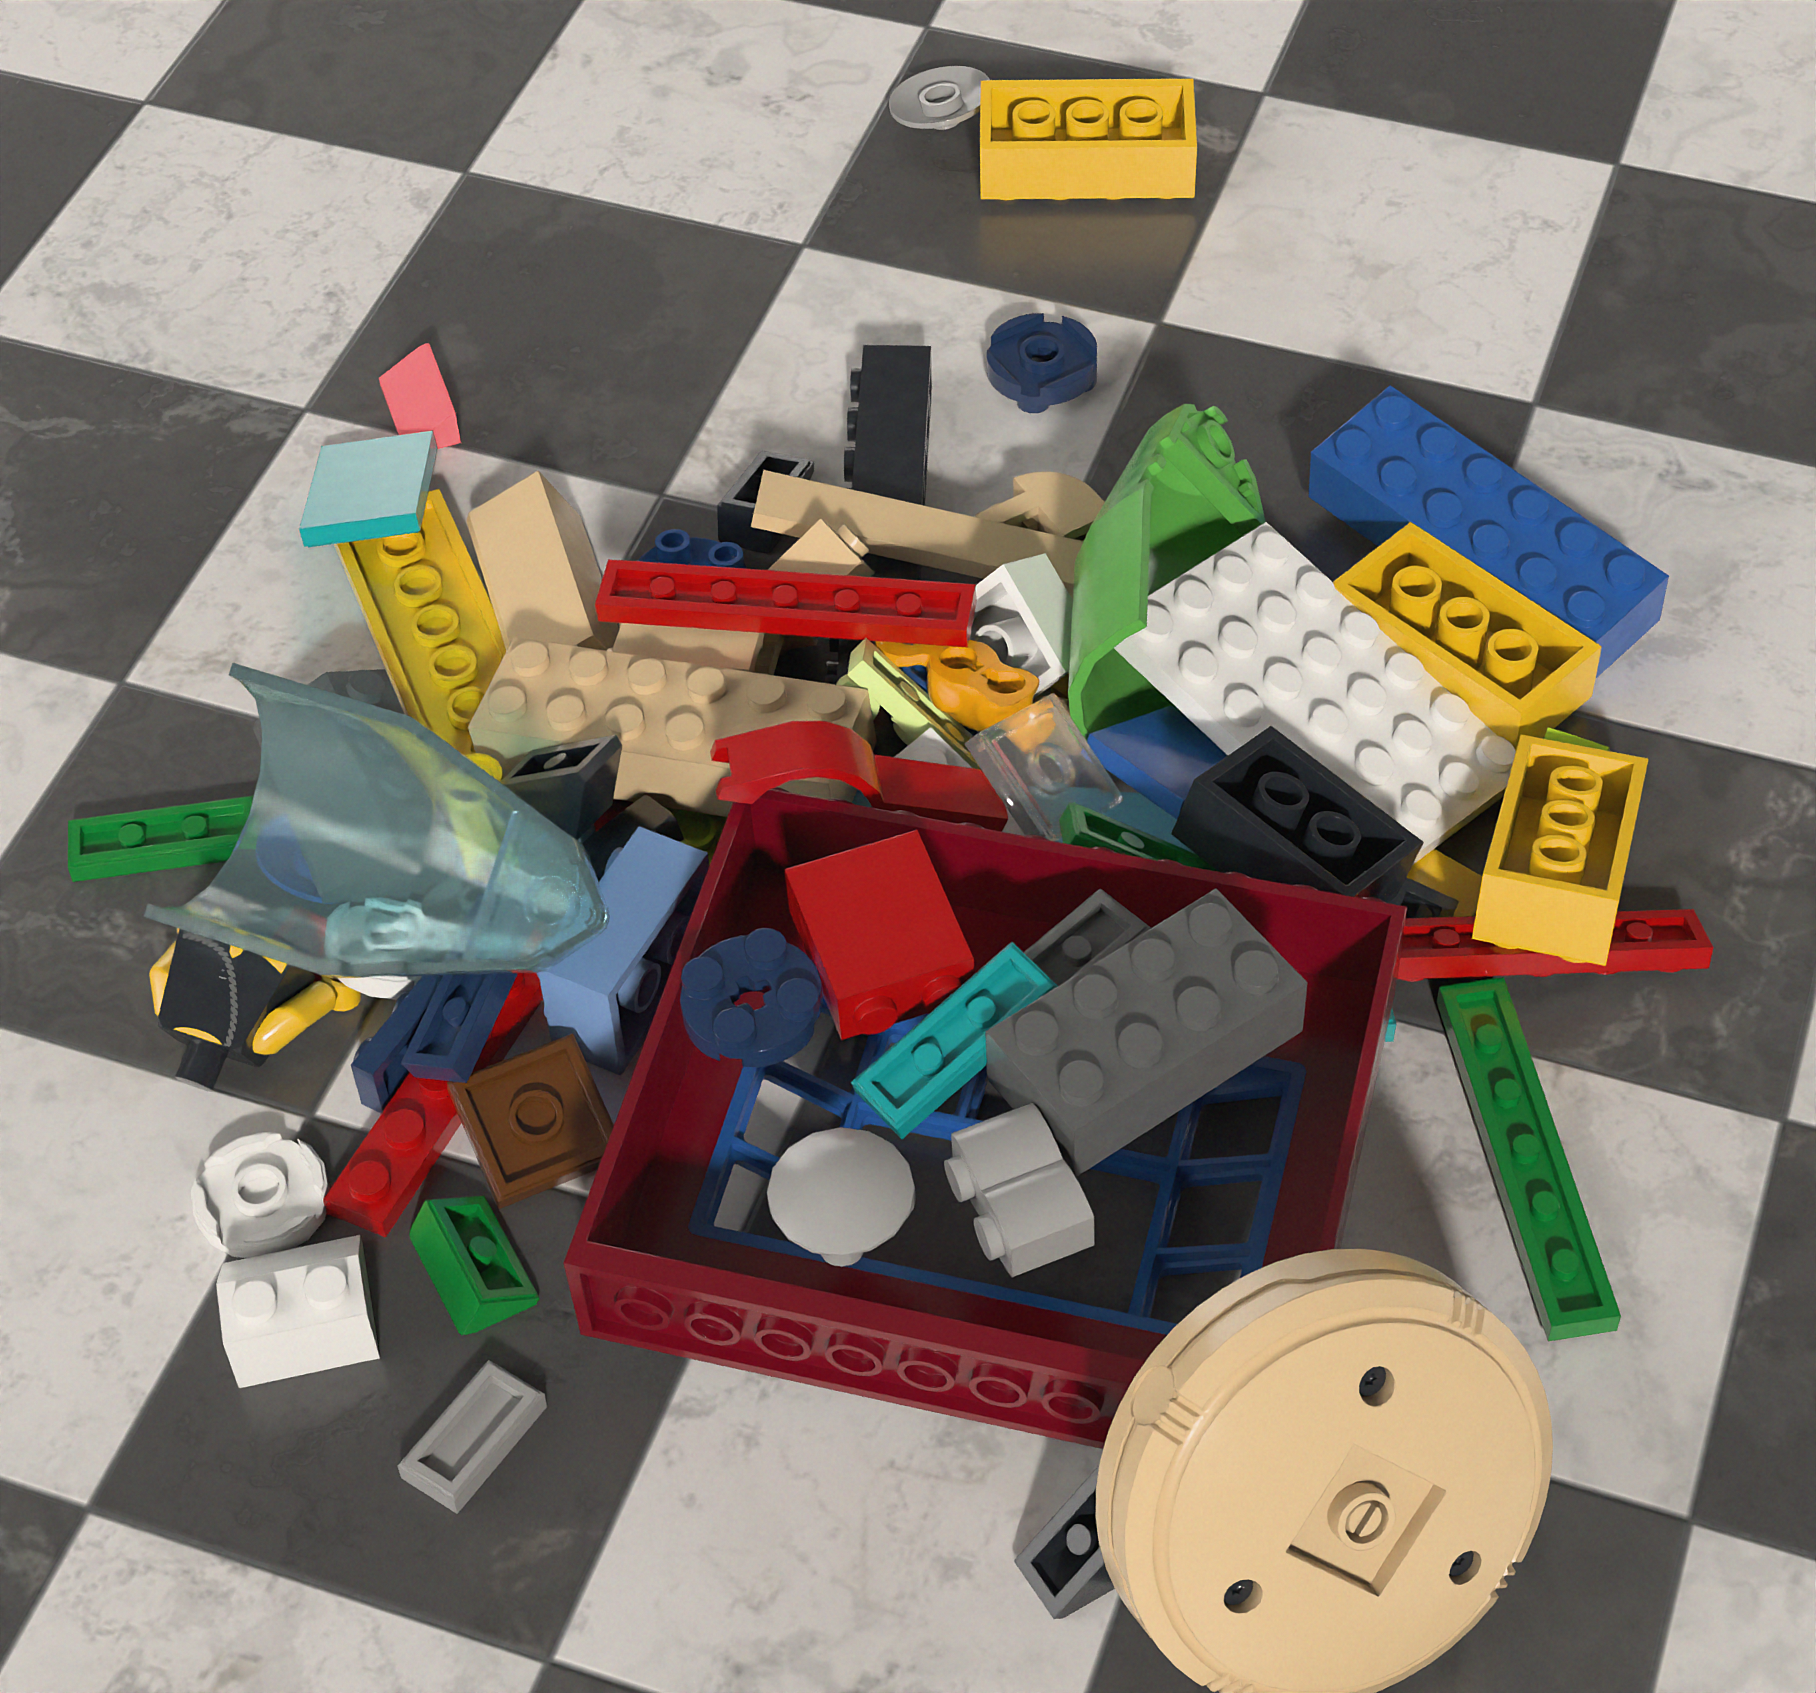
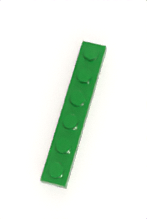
(1528, 1161)

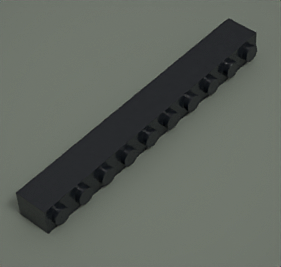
(889, 462)

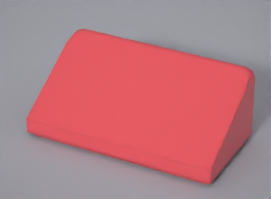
(420, 398)

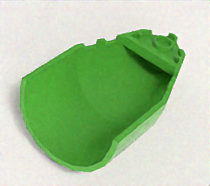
(1163, 517)

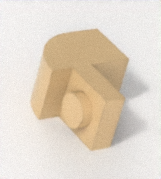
(1048, 504)

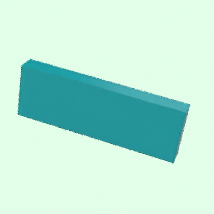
(949, 1042)

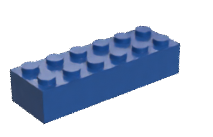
(1409, 466)

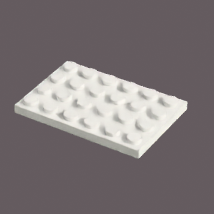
(1273, 643)

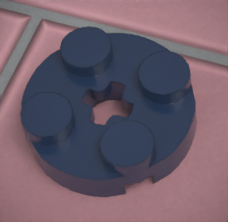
(1034, 384)
(744, 965)

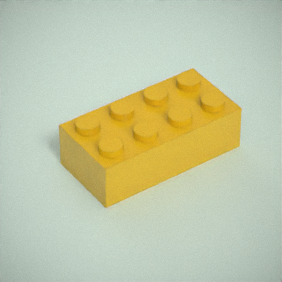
(1087, 139)
(1474, 634)
(1560, 850)

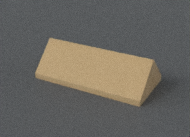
(539, 567)

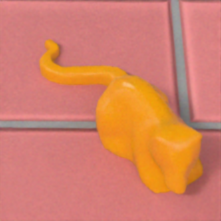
(968, 681)

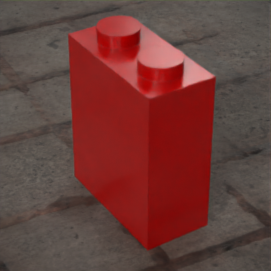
(879, 933)

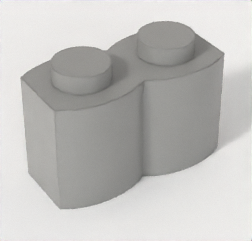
(1021, 1190)

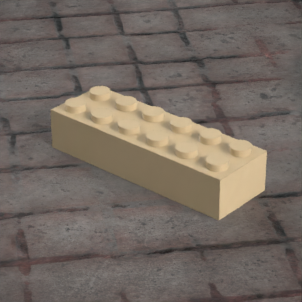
(659, 711)

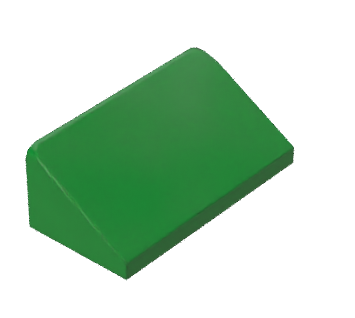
(471, 1262)

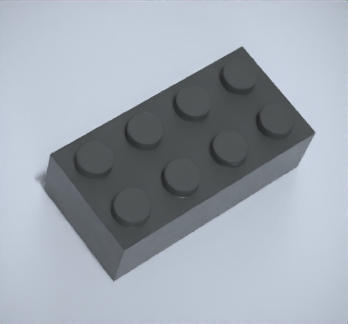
(1147, 1030)

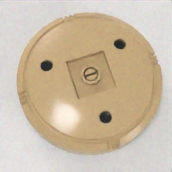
(1323, 1475)

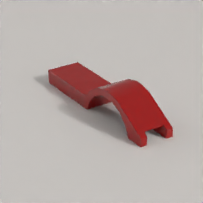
(831, 751)

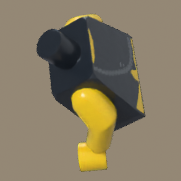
(235, 1004)

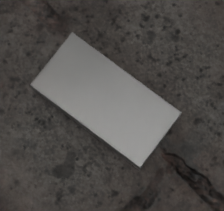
(472, 1436)

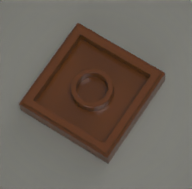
(534, 1120)

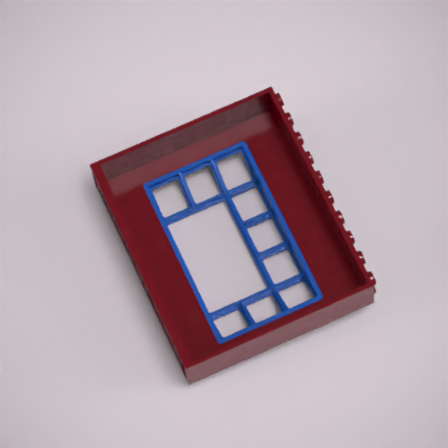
(670, 1282)

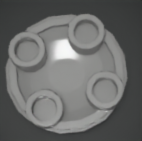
(841, 1193)

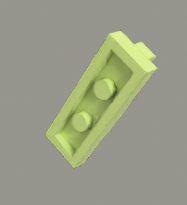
(903, 699)

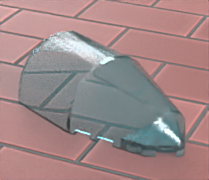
(389, 853)

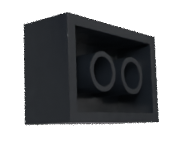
(1293, 823)

